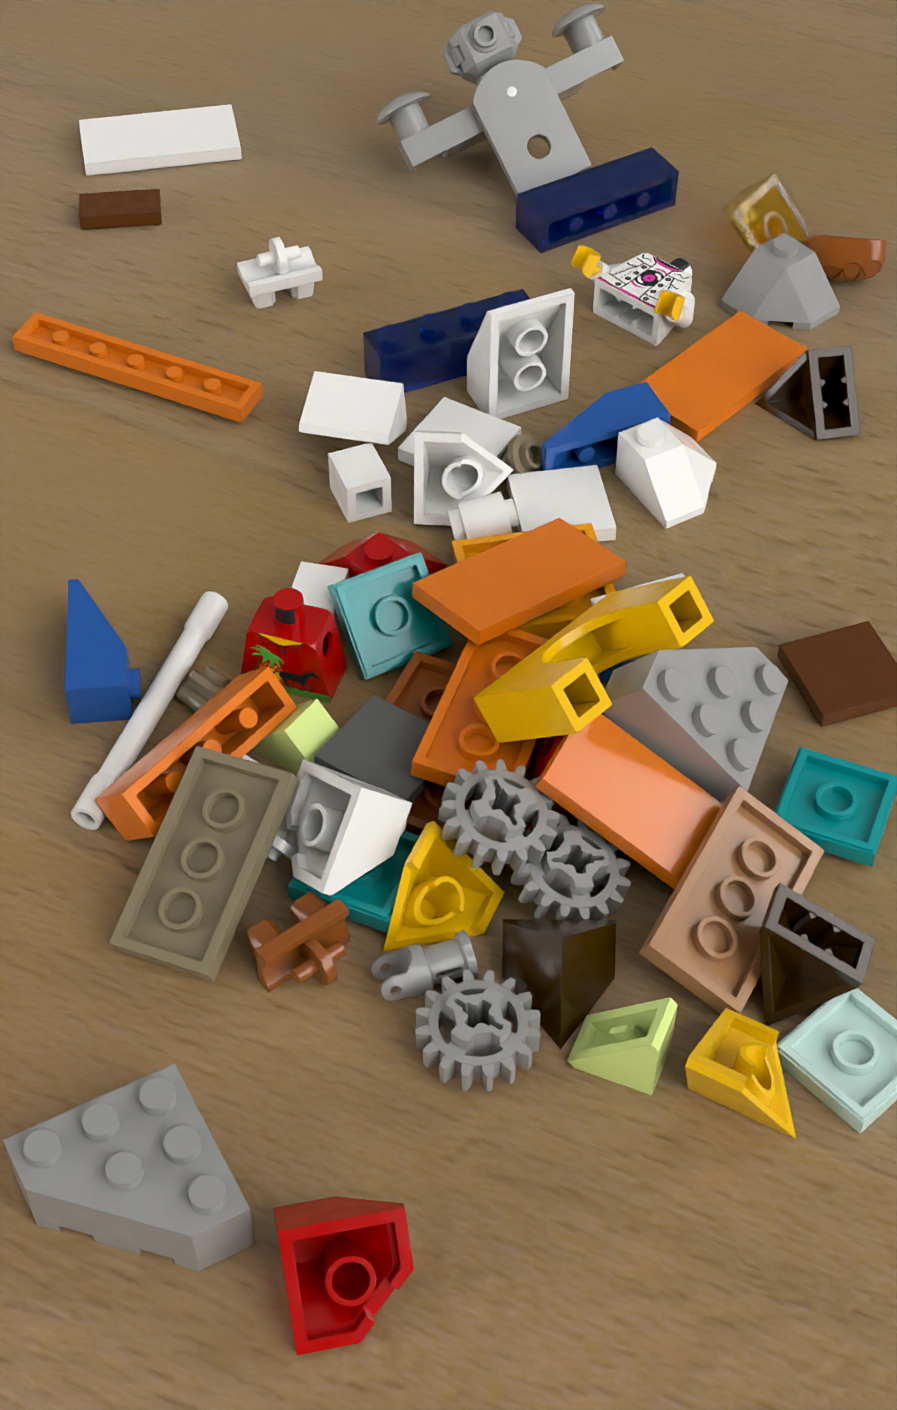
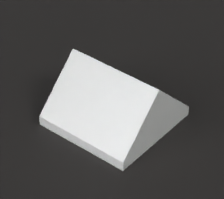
(354, 408)

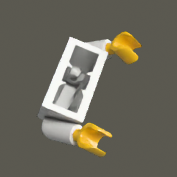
(640, 294)

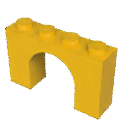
(558, 683)

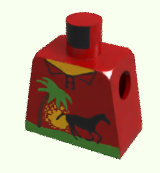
(297, 645)

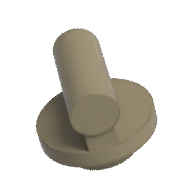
(523, 454)
(201, 687)

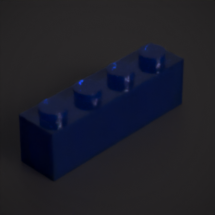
(596, 199)
(429, 346)

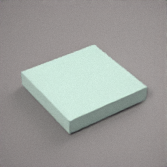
(846, 1057)

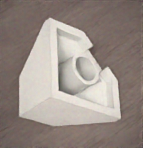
(665, 471)
(341, 827)

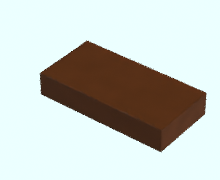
(120, 209)

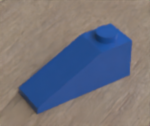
(594, 433)
(97, 664)

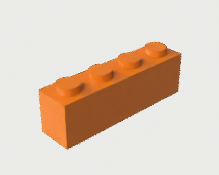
(227, 724)

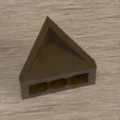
(817, 394)
(807, 955)
(562, 967)

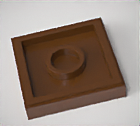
(842, 672)

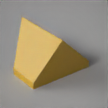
(440, 895)
(742, 1070)

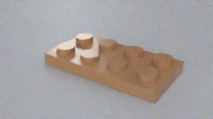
(715, 914)

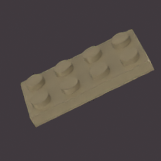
(204, 863)

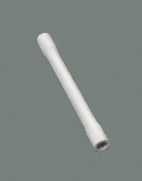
(197, 631)

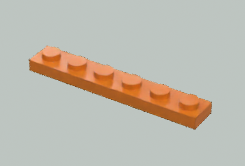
(138, 367)

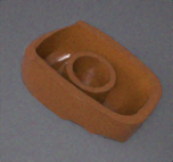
(848, 257)

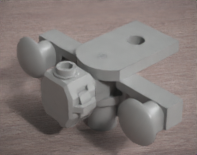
(511, 98)

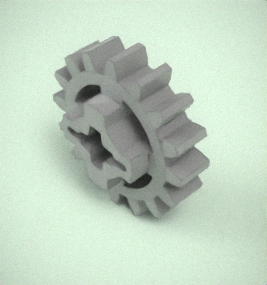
(498, 817)
(573, 870)
(478, 1031)

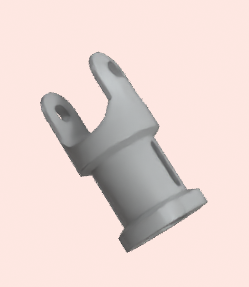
(421, 968)

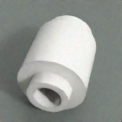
(483, 517)

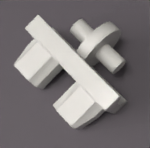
(279, 270)

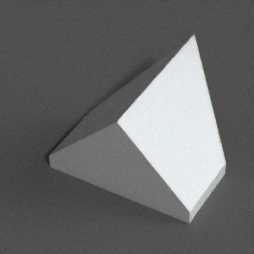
(450, 471)

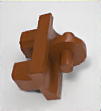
(304, 948)

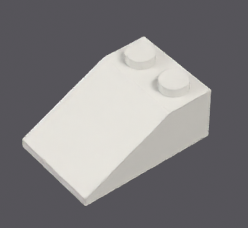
(522, 355)

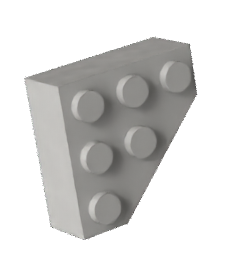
(700, 711)
(135, 1174)

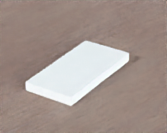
(159, 140)

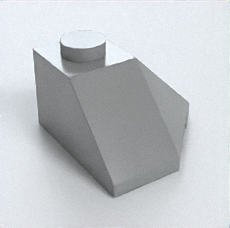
(782, 285)

